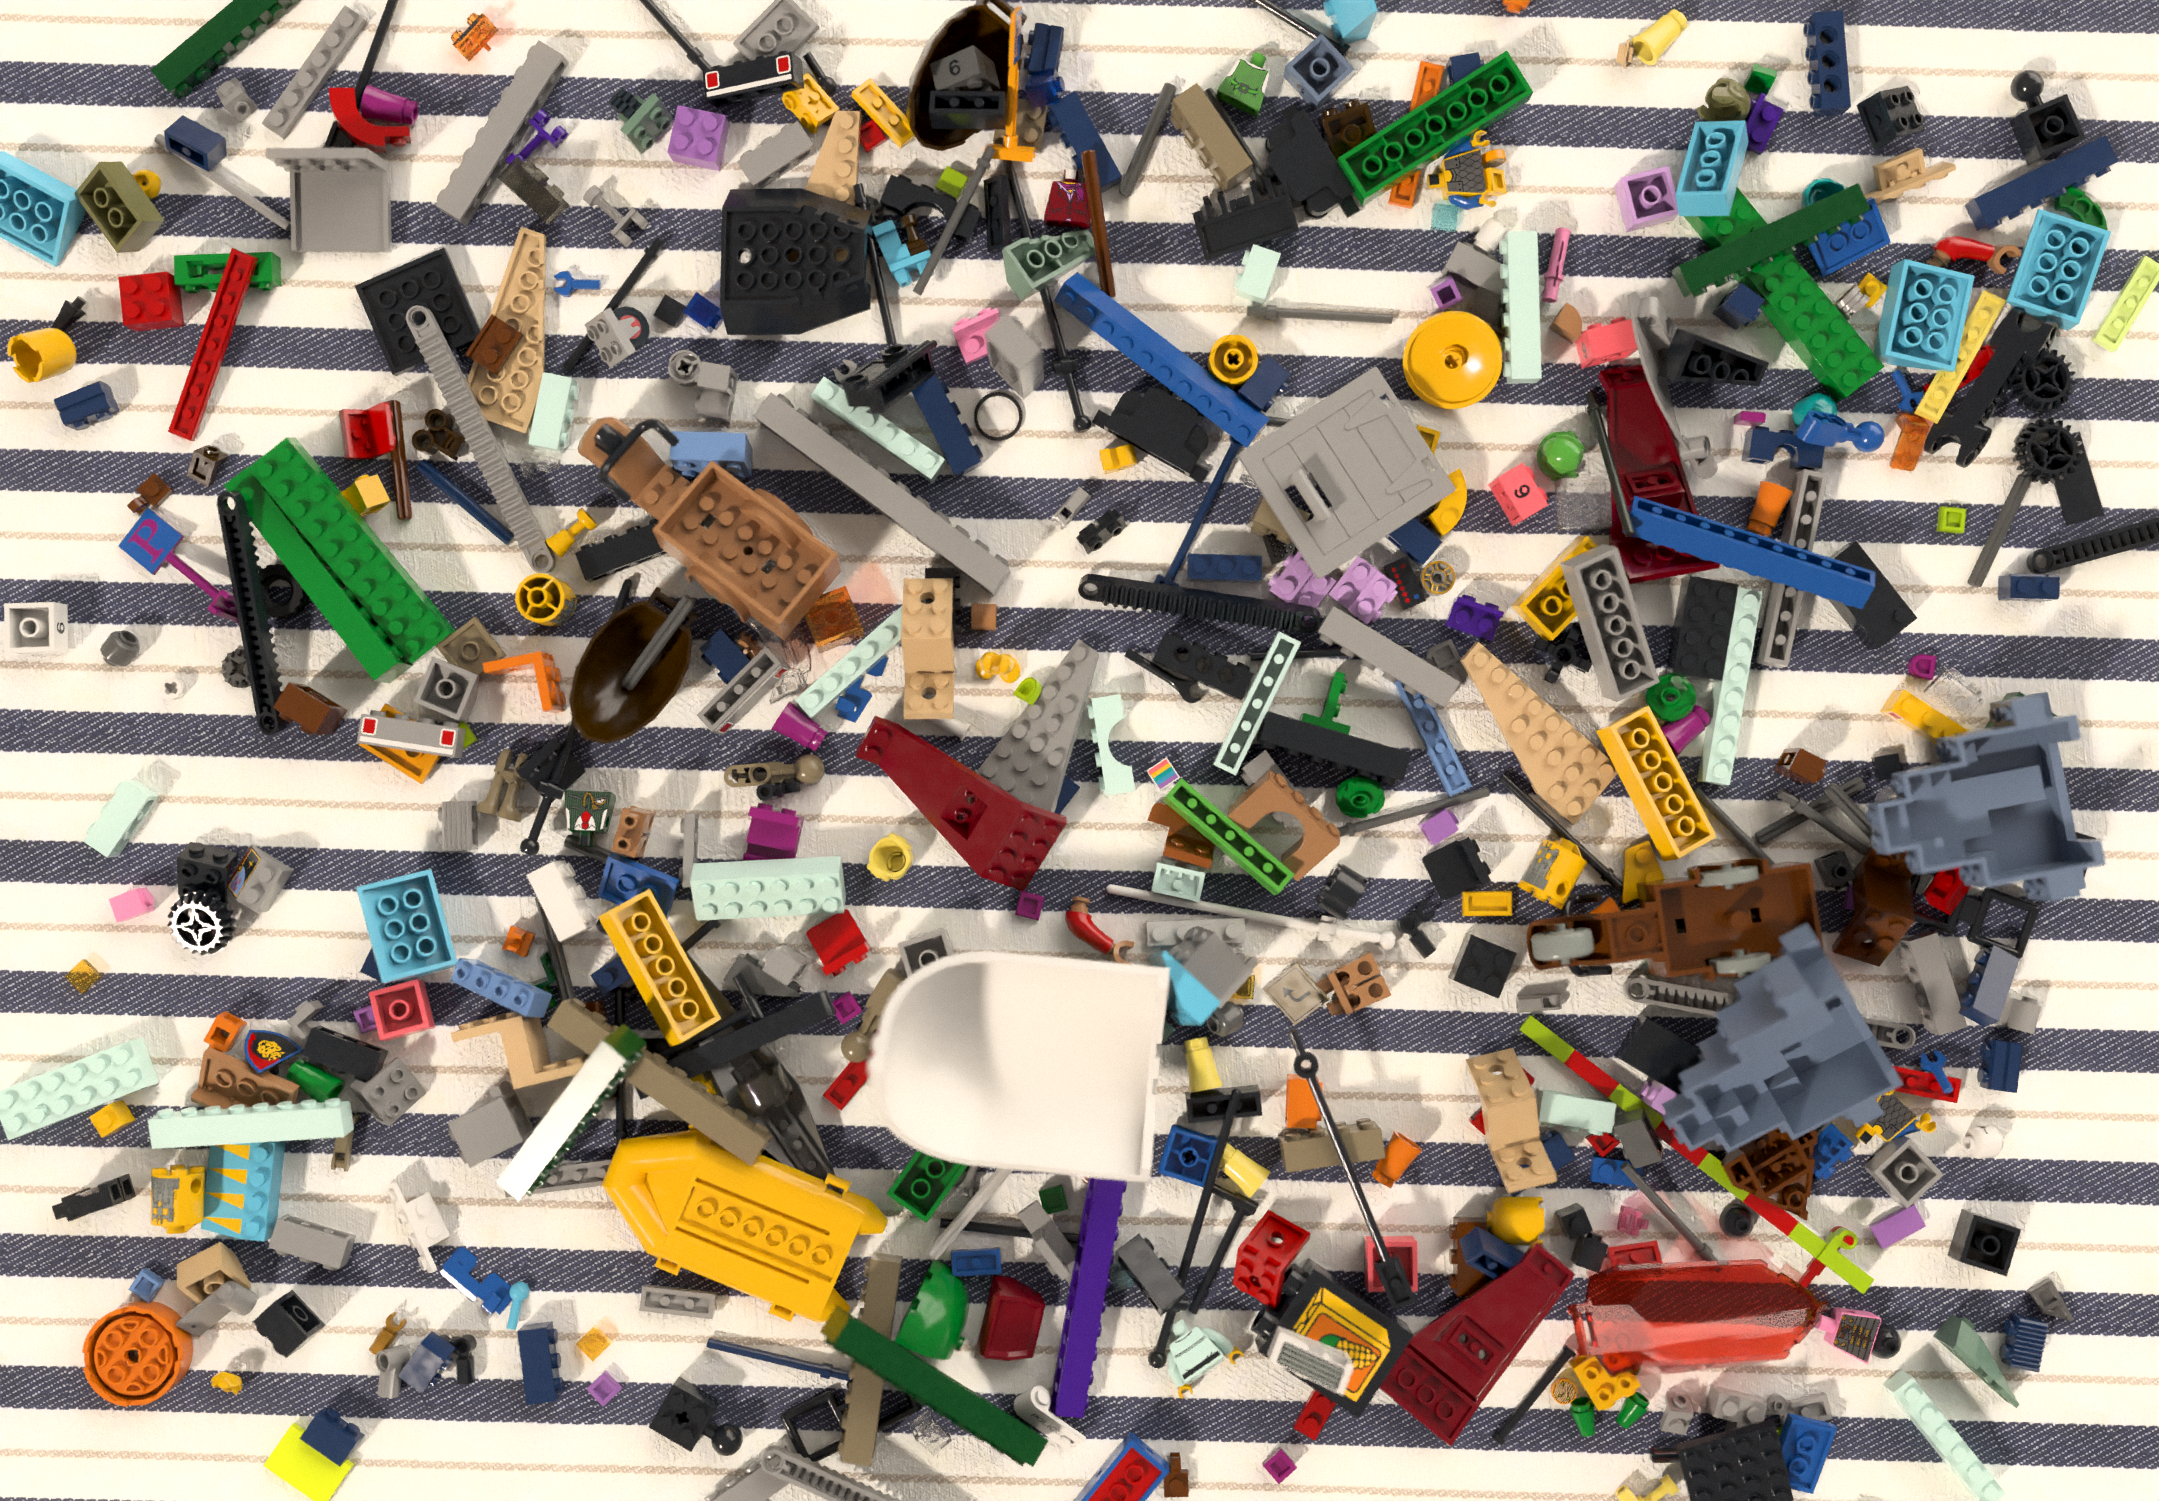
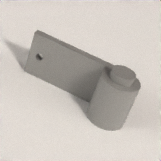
(2020, 1014)
(224, 1300)

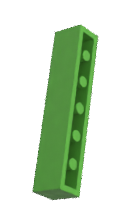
(1228, 837)

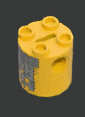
(554, 608)
(1553, 871)
(177, 1197)

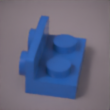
(1830, 1149)

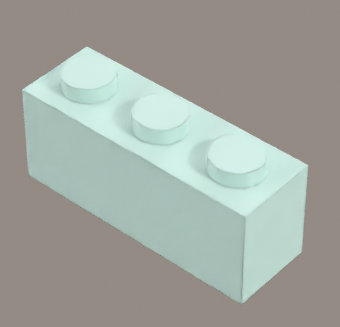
(553, 412)
(120, 818)
(1575, 1111)

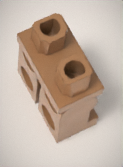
(631, 827)
(1349, 991)

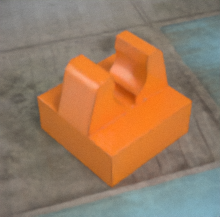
(519, 941)

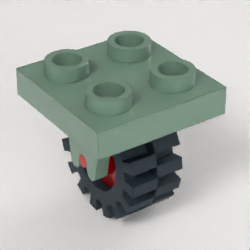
(641, 118)

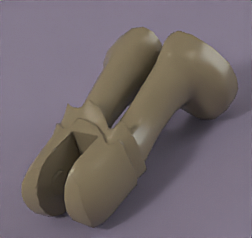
(503, 772)

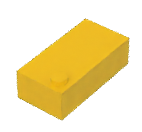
(1547, 601)

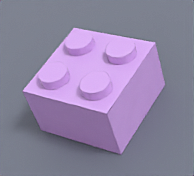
(1647, 198)

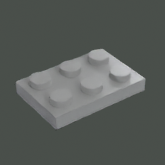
(777, 29)

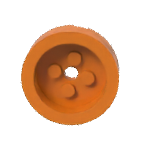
(162, 1349)

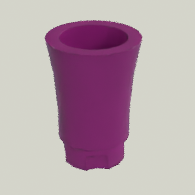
(388, 107)
(799, 727)
(1683, 731)

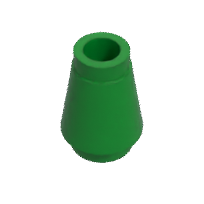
(1632, 1409)
(1583, 1414)

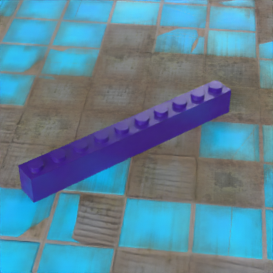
(1086, 1296)

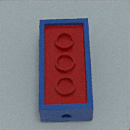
(1127, 1474)

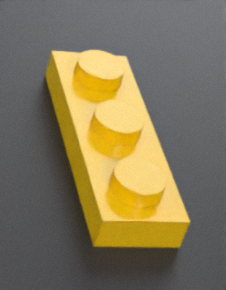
(883, 112)

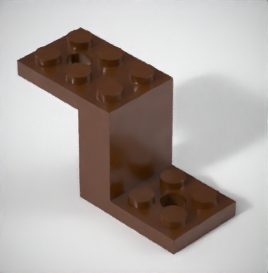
(1880, 907)

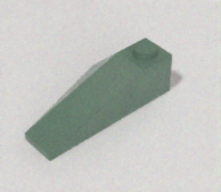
(1041, 261)
(1970, 1349)

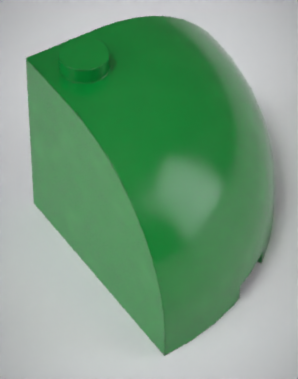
(936, 1315)

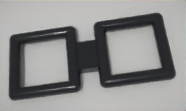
(1974, 912)
(837, 1411)

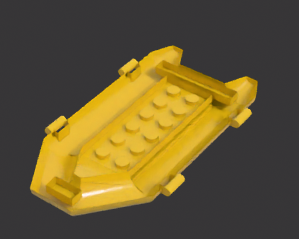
(740, 1223)

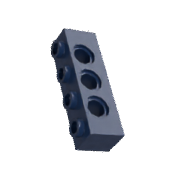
(1830, 26)

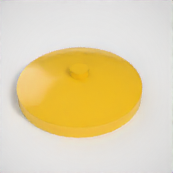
(1452, 359)

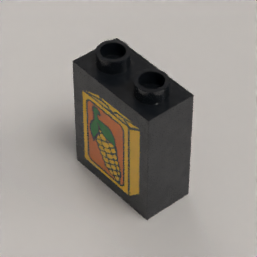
(1340, 1317)

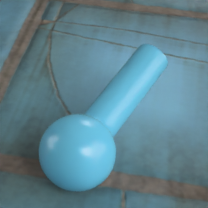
(518, 1292)

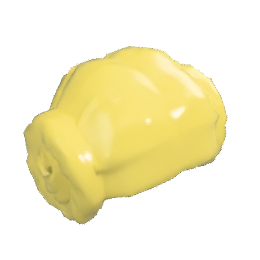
(890, 857)

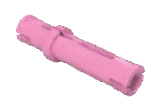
(1554, 274)

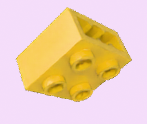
(1599, 1385)

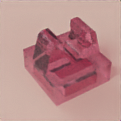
(1631, 1221)

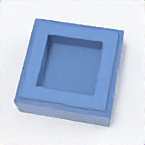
(146, 1285)

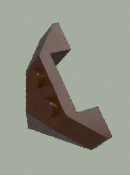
(1775, 1169)

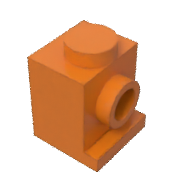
(216, 1036)

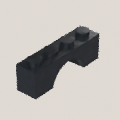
(903, 196)

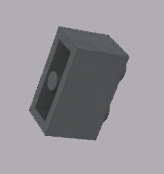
(1638, 1138)

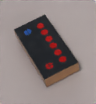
(1408, 588)

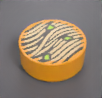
(1493, 158)
(1563, 1390)

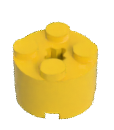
(1229, 348)

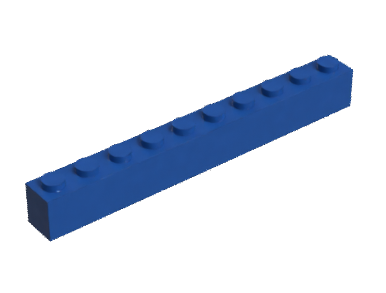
(1161, 359)
(1751, 553)

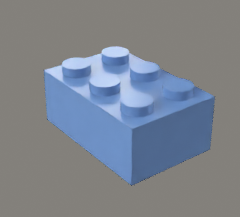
(697, 450)

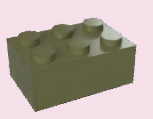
(119, 206)

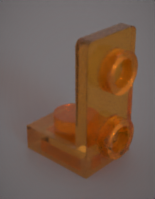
(1910, 441)

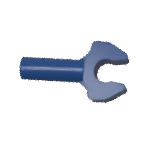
(573, 284)
(1907, 393)
(1936, 1068)

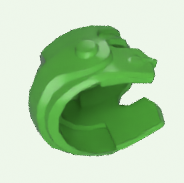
(1560, 455)

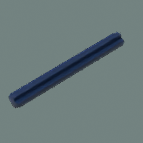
(465, 502)

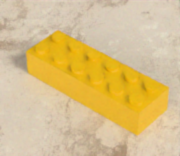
(1656, 784)
(659, 968)

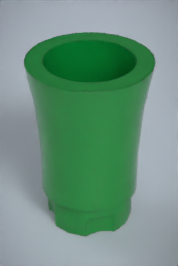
(315, 1081)

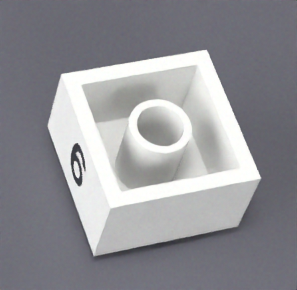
(36, 628)

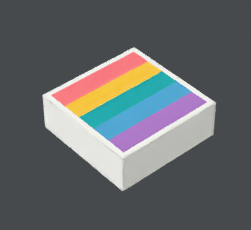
(1163, 774)

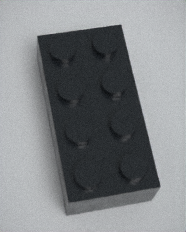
(1701, 629)

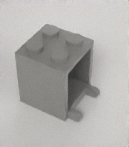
(1213, 963)
(491, 1126)

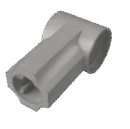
(390, 1364)

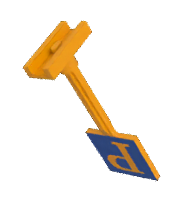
(1009, 149)

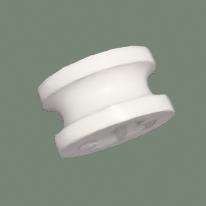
(165, 690)

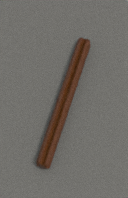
(1098, 222)

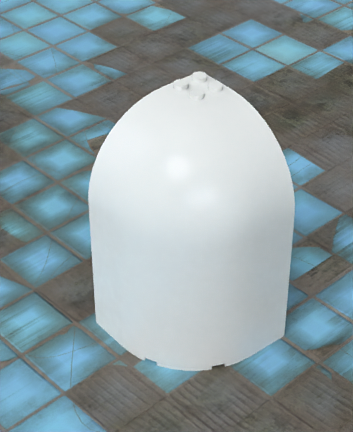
(1024, 1063)

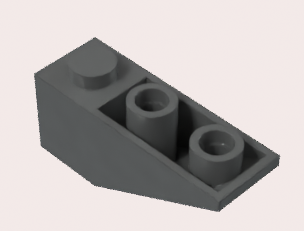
(758, 980)

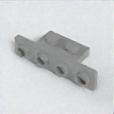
(1048, 1240)

